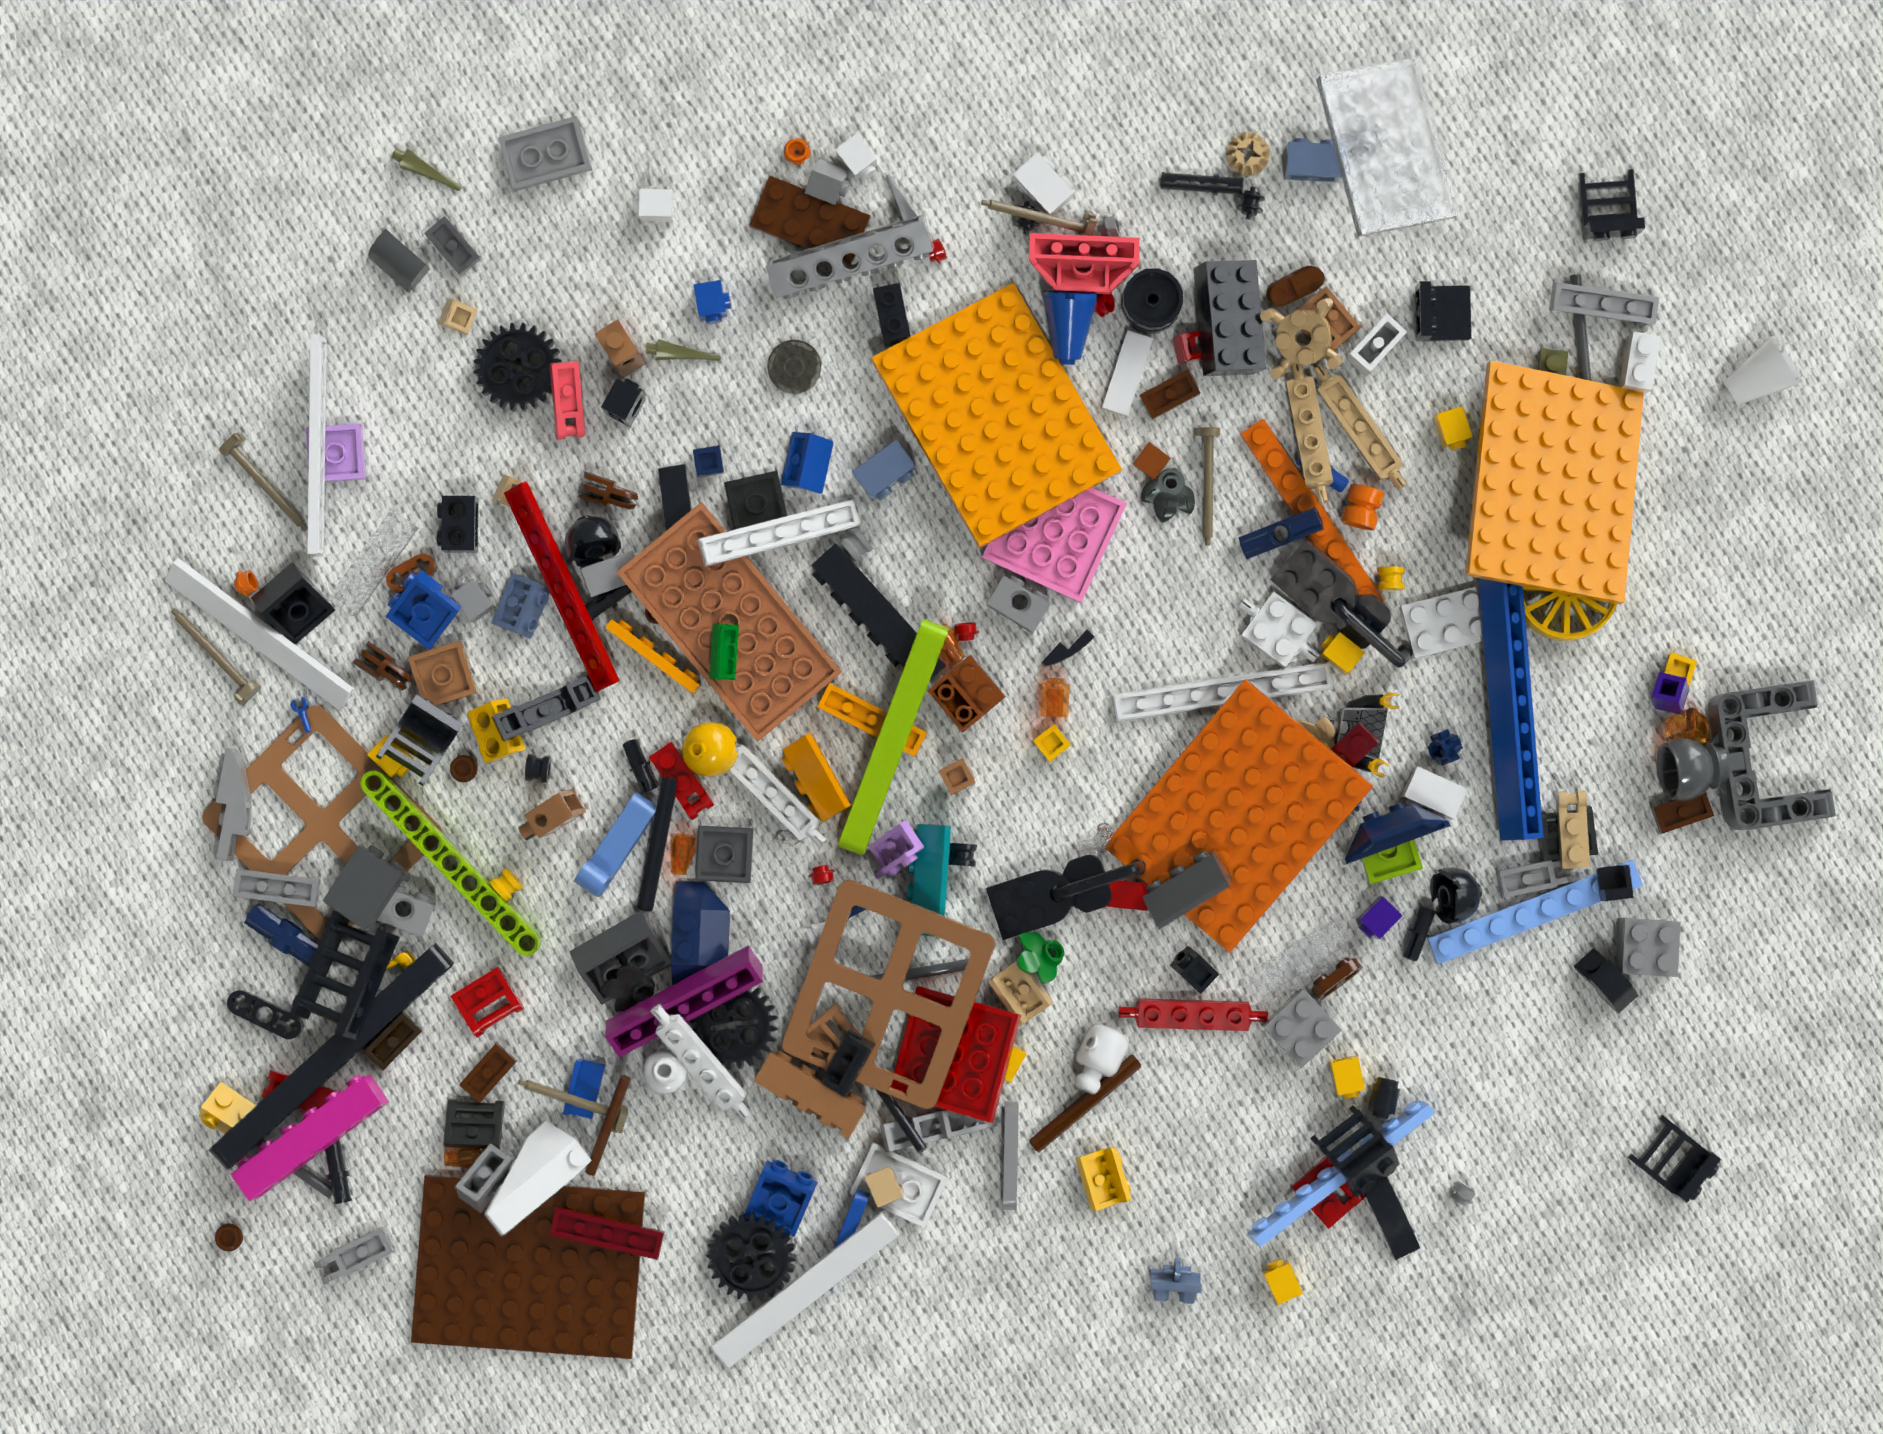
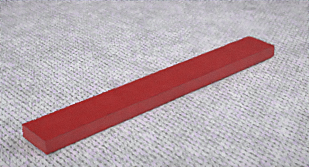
(561, 586)

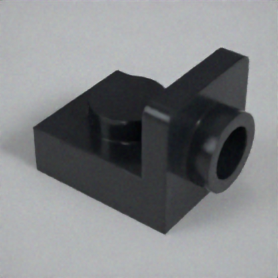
(1194, 969)

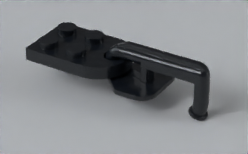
(1317, 580)
(1031, 904)

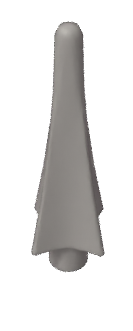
(903, 206)

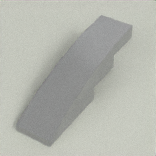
(931, 1127)

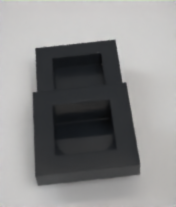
(1061, 653)

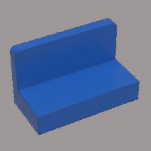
(807, 462)
(585, 1084)

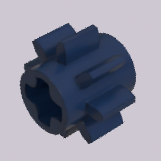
(1445, 747)

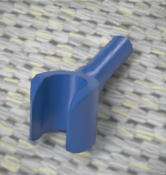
(302, 714)

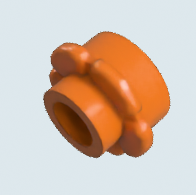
(794, 144)
(246, 583)

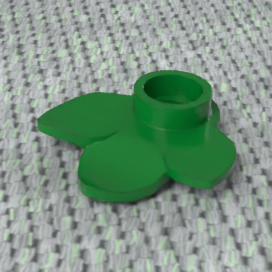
(1036, 956)

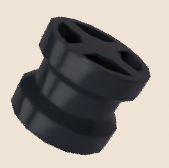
(538, 768)
(962, 854)

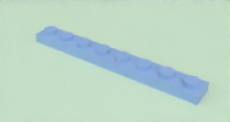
(1520, 917)
(1331, 1179)

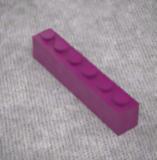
(687, 998)

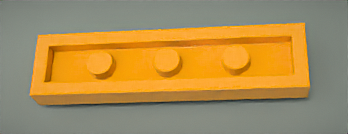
(645, 648)
(864, 715)

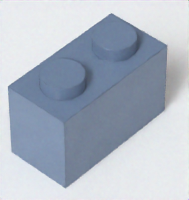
(1311, 161)
(884, 471)

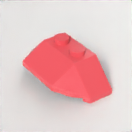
(1083, 261)

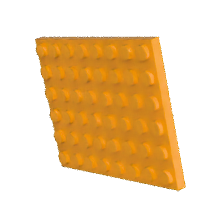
(996, 415)
(1554, 483)

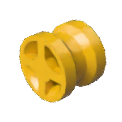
(1390, 578)
(506, 884)

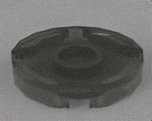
(794, 367)

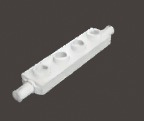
(776, 796)
(700, 1062)

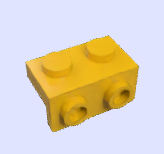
(224, 1109)
(1103, 1178)

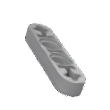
(1010, 1155)

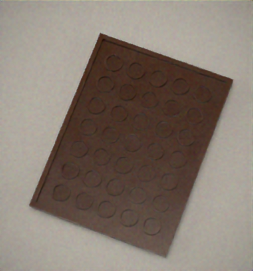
(524, 1284)

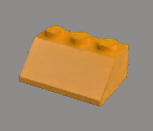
(815, 778)

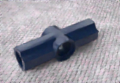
(1265, 540)
(282, 934)

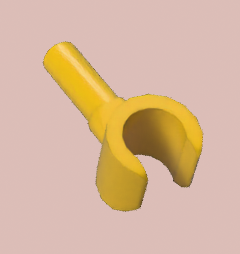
(403, 959)

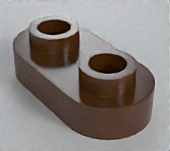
(1328, 984)

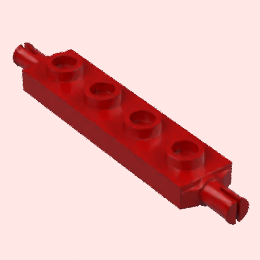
(1193, 1014)

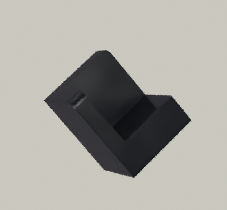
(1614, 882)

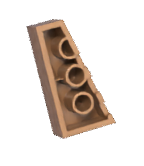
(809, 1093)

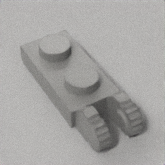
(1530, 878)
(357, 1254)

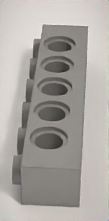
(913, 229)

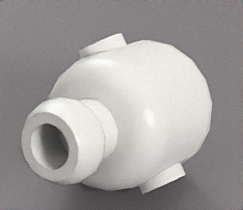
(1100, 1056)
(664, 1073)

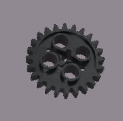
(508, 389)
(737, 1048)
(758, 1278)

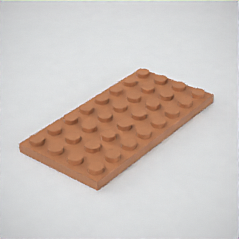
(776, 654)

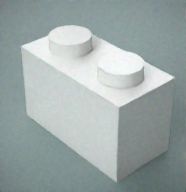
(1043, 184)
(1376, 345)
(1639, 362)
(1433, 793)

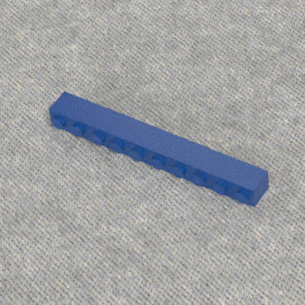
(1511, 710)

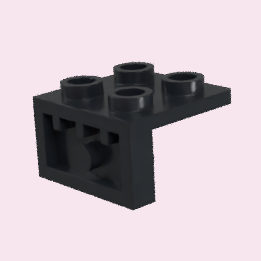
(1442, 312)

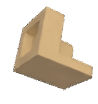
(884, 1186)

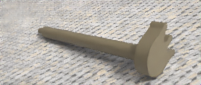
(1085, 228)
(1208, 433)
(230, 447)
(248, 689)
(577, 1101)

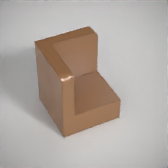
(957, 776)

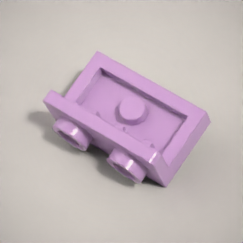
(894, 848)

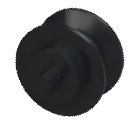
(1250, 204)
(1026, 224)

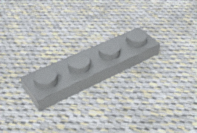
(1604, 303)

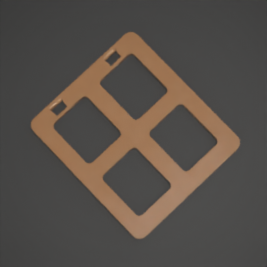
(319, 822)
(889, 992)

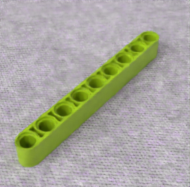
(893, 737)
(438, 858)

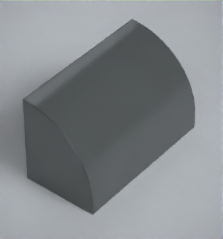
(397, 261)

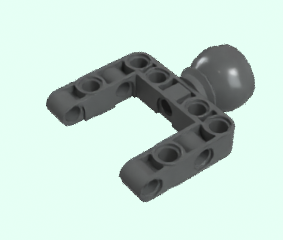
(1690, 768)

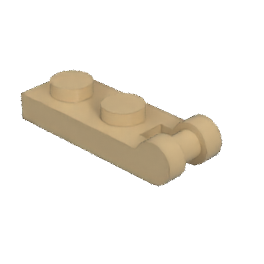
(1573, 830)

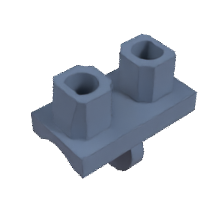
(1175, 1278)

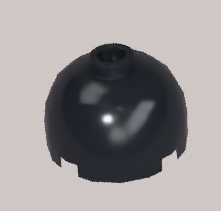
(591, 539)
(1456, 894)

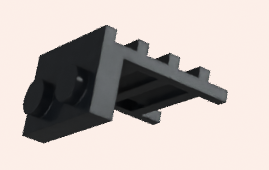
(1610, 225)
(429, 727)
(1368, 1162)
(1691, 1170)

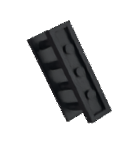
(366, 985)

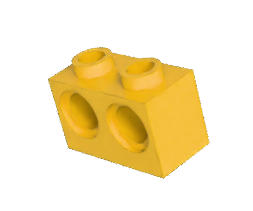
(487, 735)

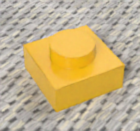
(1680, 666)
(1051, 743)

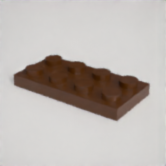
(804, 219)

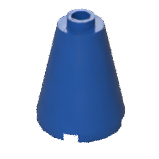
(1068, 323)

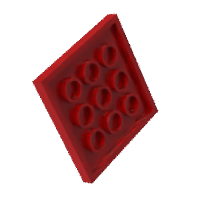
(979, 1062)

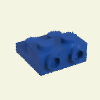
(422, 609)
(782, 1195)

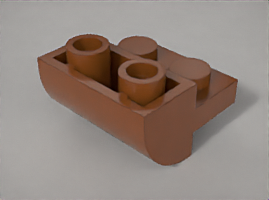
(966, 693)

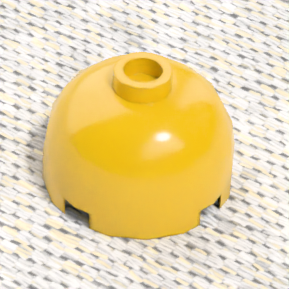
(709, 749)

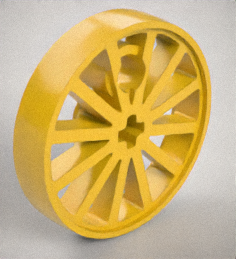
(1566, 602)

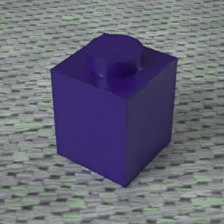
(1670, 693)
(1378, 918)

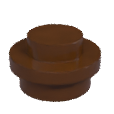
(463, 768)
(229, 1237)

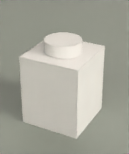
(857, 157)
(655, 205)

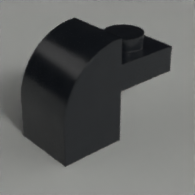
(1607, 980)

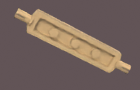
(1359, 427)
(1309, 433)

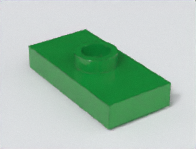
(724, 651)

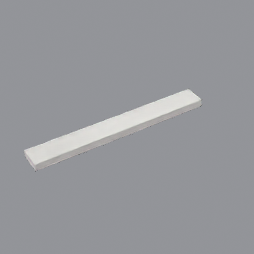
(317, 435)
(259, 634)
(1216, 691)
(805, 1290)

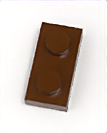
(1169, 394)
(1681, 813)
(488, 1072)

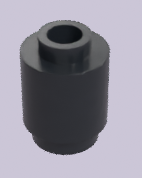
(1384, 1097)

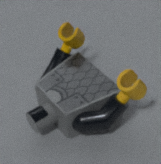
(1373, 715)

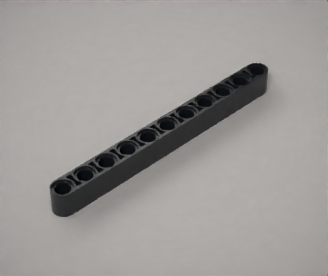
(329, 1059)

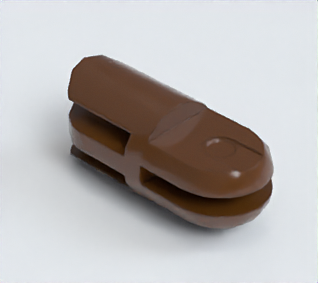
(1295, 286)
(607, 493)
(383, 667)

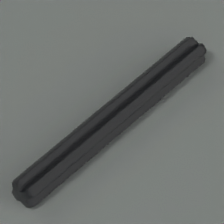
(657, 843)

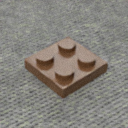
(443, 674)

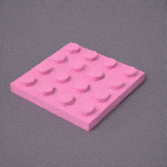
(1062, 544)

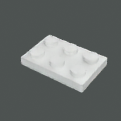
(1443, 622)
(919, 1184)

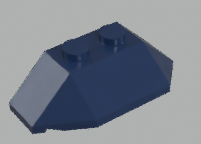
(1390, 830)
(698, 929)

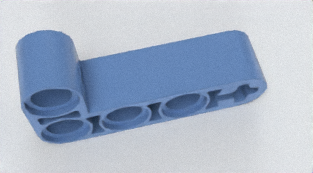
(616, 846)

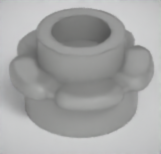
(1110, 226)
(1462, 1193)

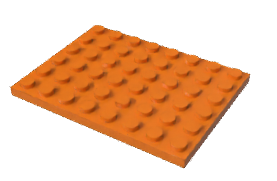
(1256, 796)

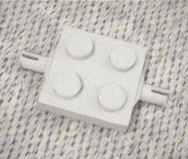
(1278, 630)

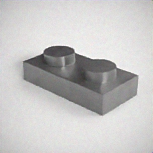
(452, 246)

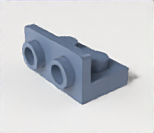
(521, 605)

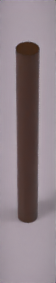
(608, 1124)

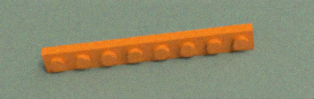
(1299, 499)

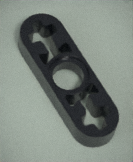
(250, 998)

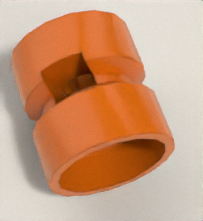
(1362, 507)

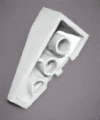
(542, 1168)

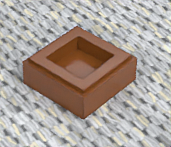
(1151, 461)

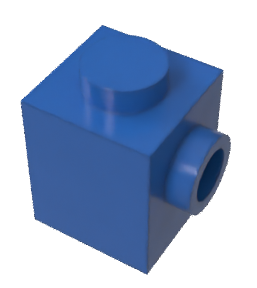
(711, 301)

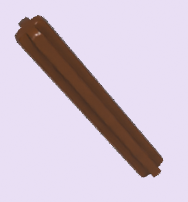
(1083, 1105)

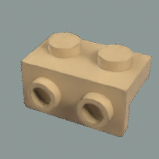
(1020, 992)

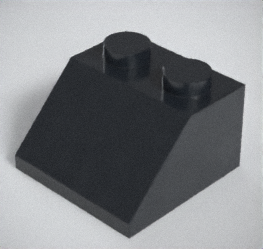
(292, 604)

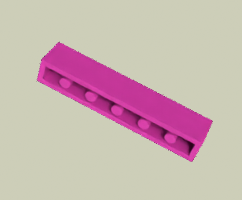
(310, 1137)

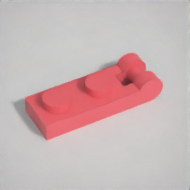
(567, 399)

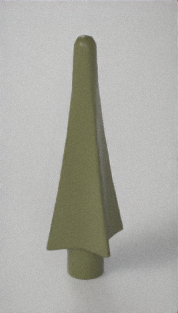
(414, 164)
(669, 351)

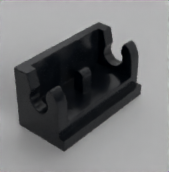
(848, 1062)

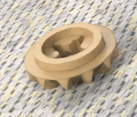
(1254, 164)

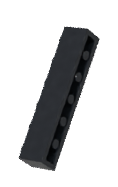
(867, 606)

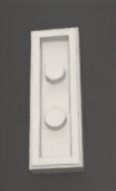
(1127, 373)

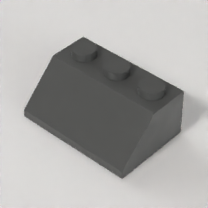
(1186, 888)
(625, 944)

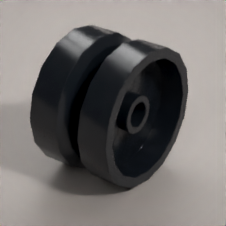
(1152, 317)

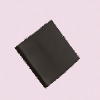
(392, 1040)

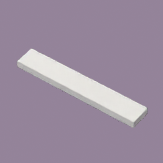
(778, 533)

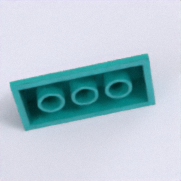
(930, 869)

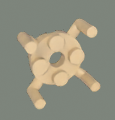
(1289, 345)

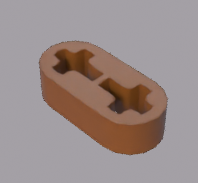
(408, 567)

